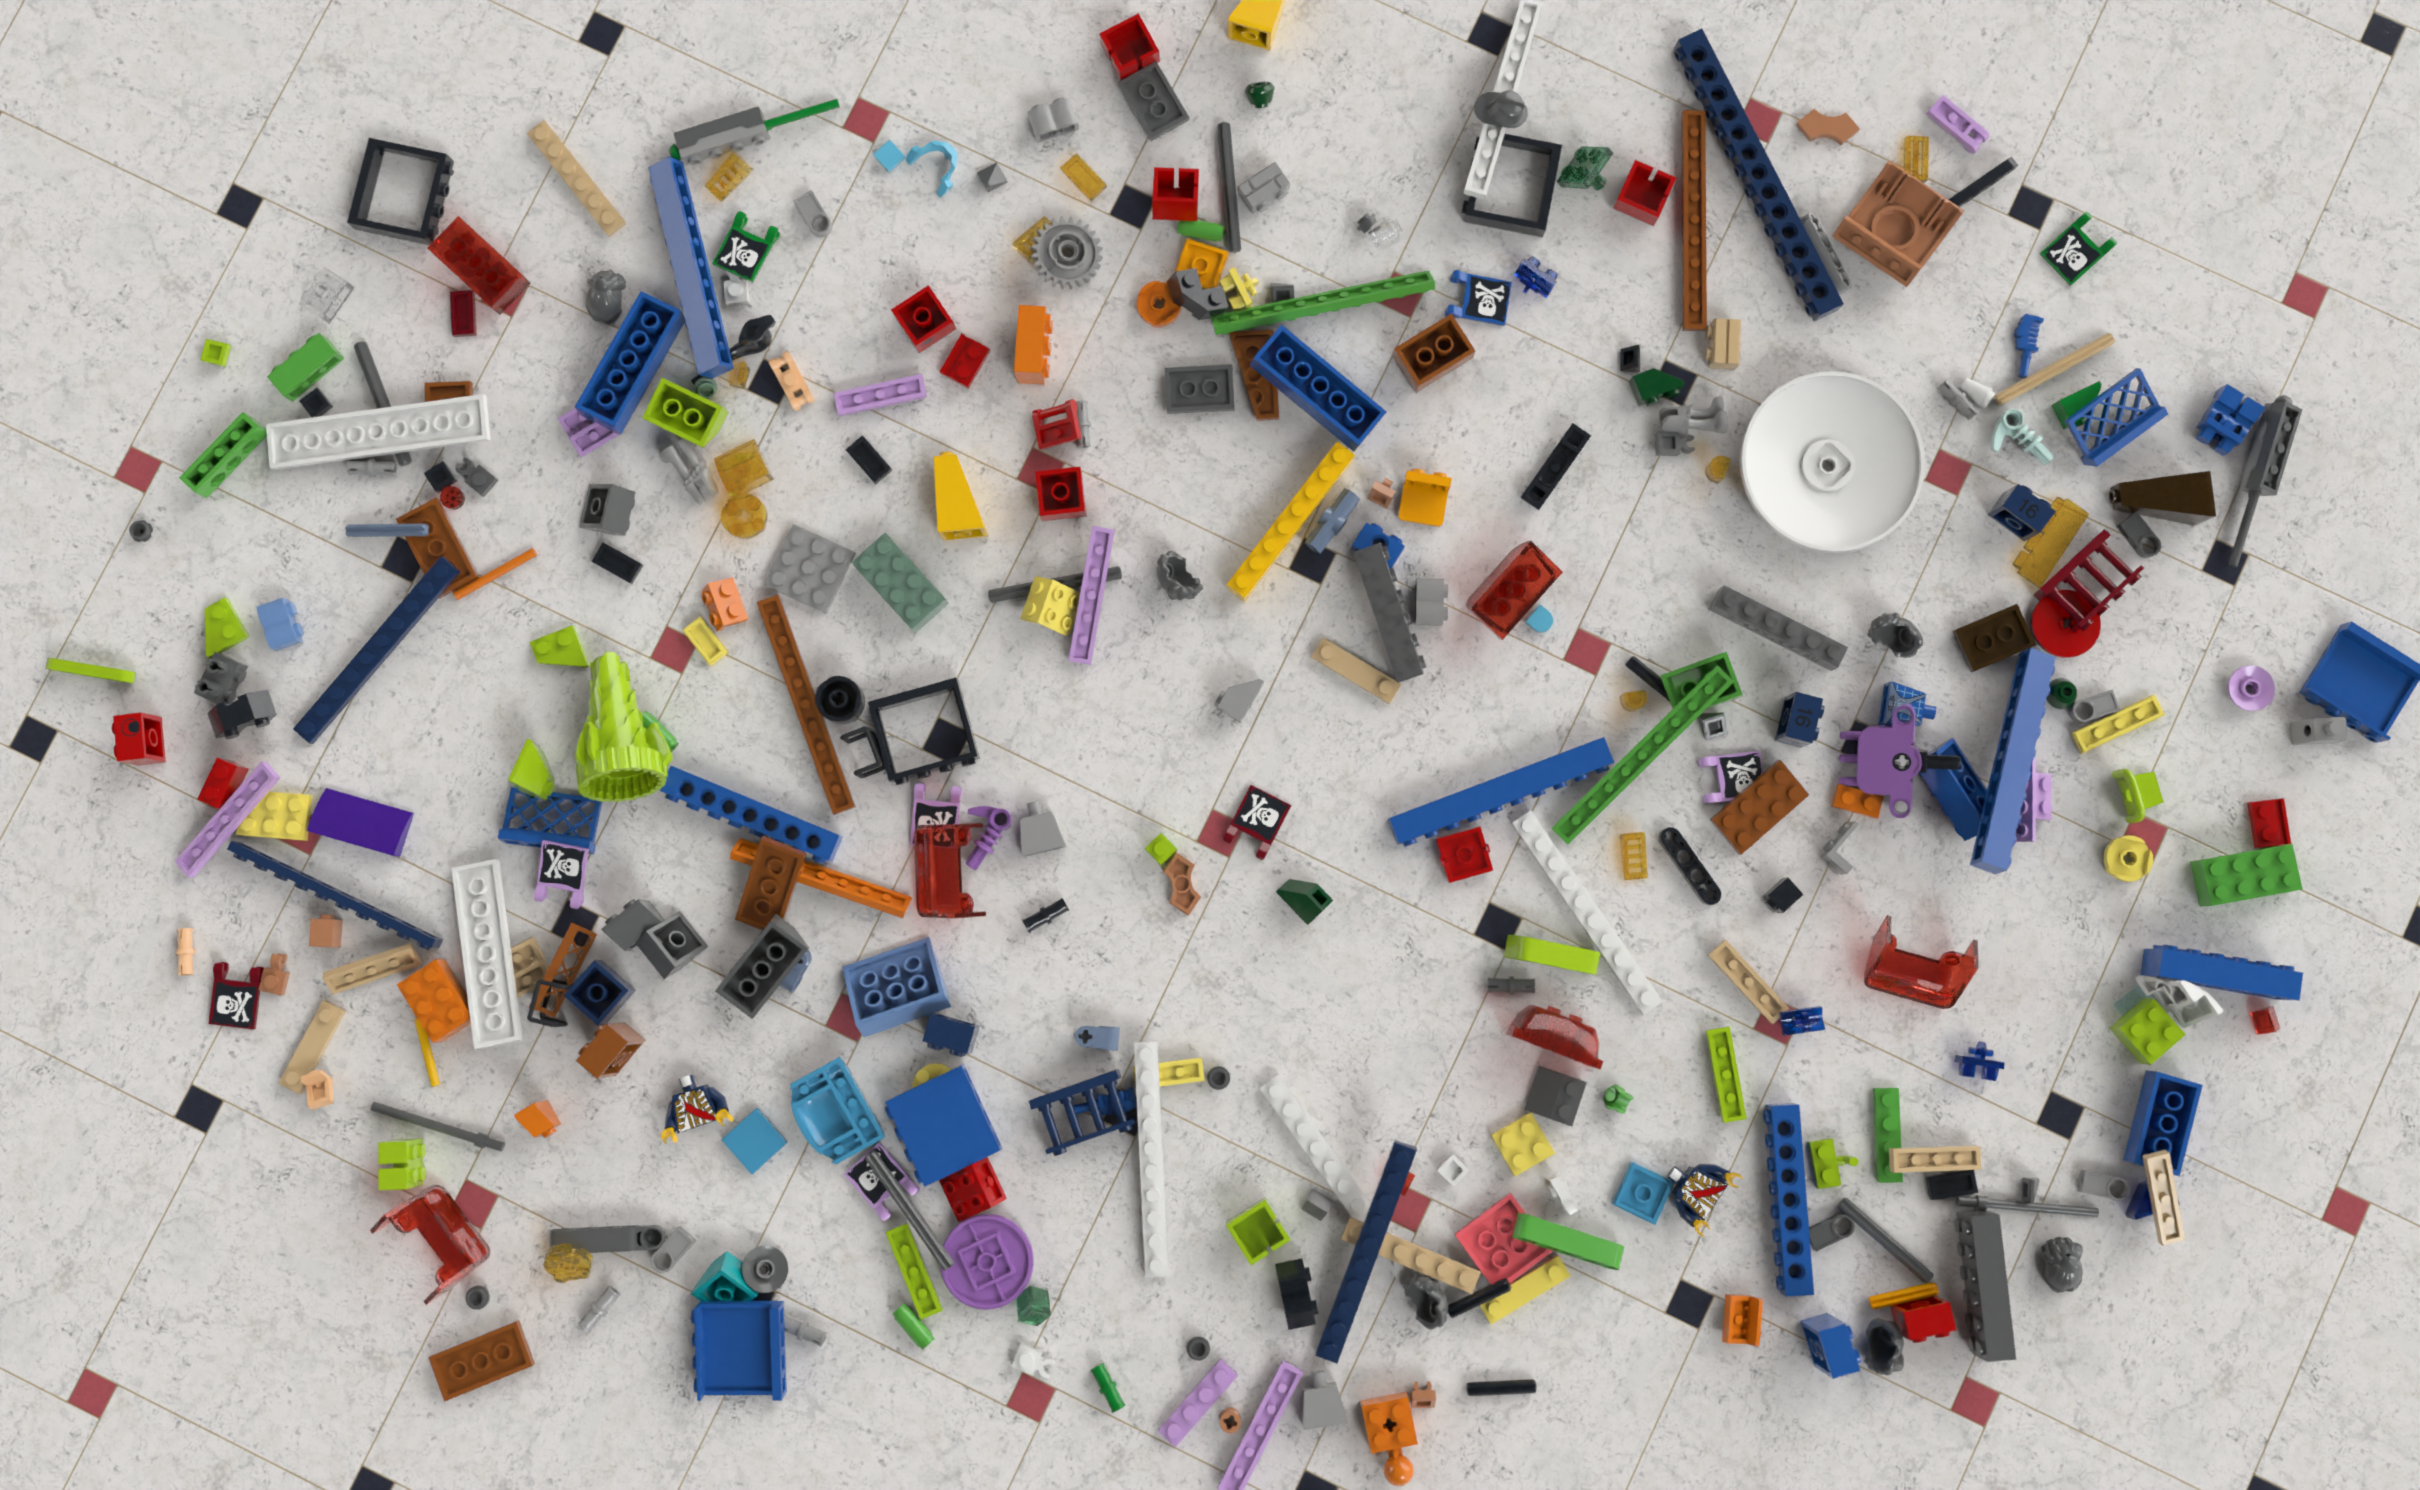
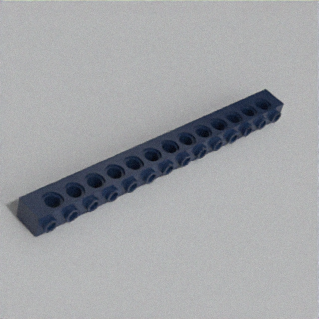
(1698, 45)

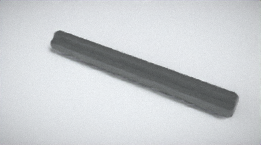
(1885, 1240)

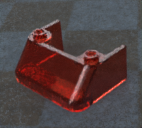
(939, 871)
(1917, 976)
(446, 1232)

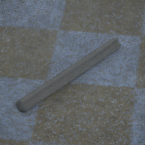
(1229, 187)
(377, 388)
(1023, 590)
(909, 1210)

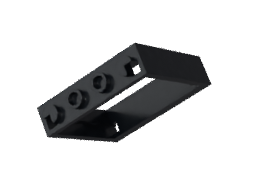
(367, 183)
(1515, 224)
(912, 696)

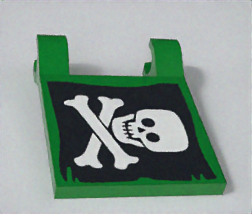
(2074, 251)
(744, 252)

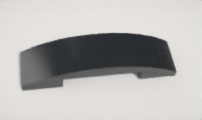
(1555, 466)

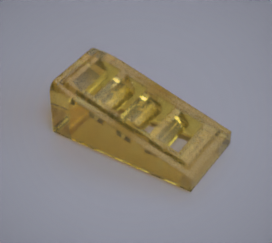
(728, 165)
(1019, 243)
(1624, 838)

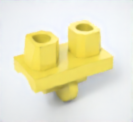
(1233, 281)

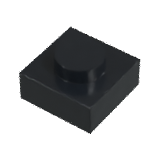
(316, 403)
(440, 477)

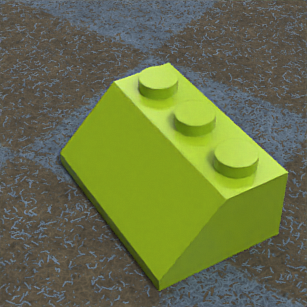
(685, 413)

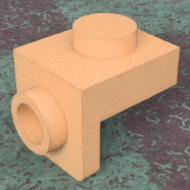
(318, 1088)

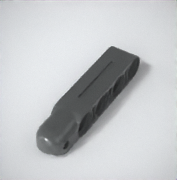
(610, 1238)

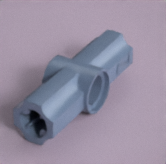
(1332, 521)

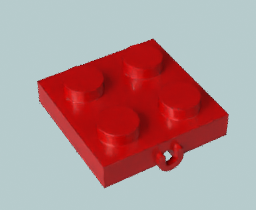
(1464, 854)

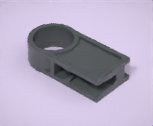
(2135, 530)
(1823, 1233)

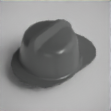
(1501, 109)

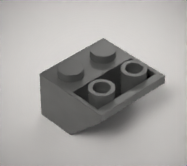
(632, 923)

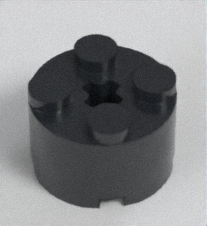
(833, 689)

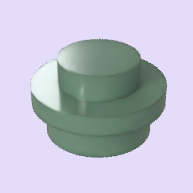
(705, 387)

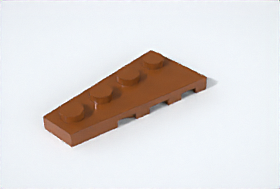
(1260, 391)

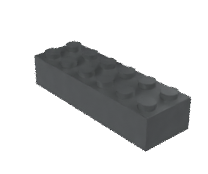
(1985, 1285)

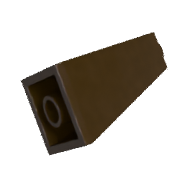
(2170, 498)

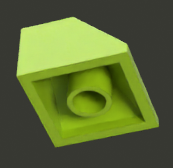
(532, 772)

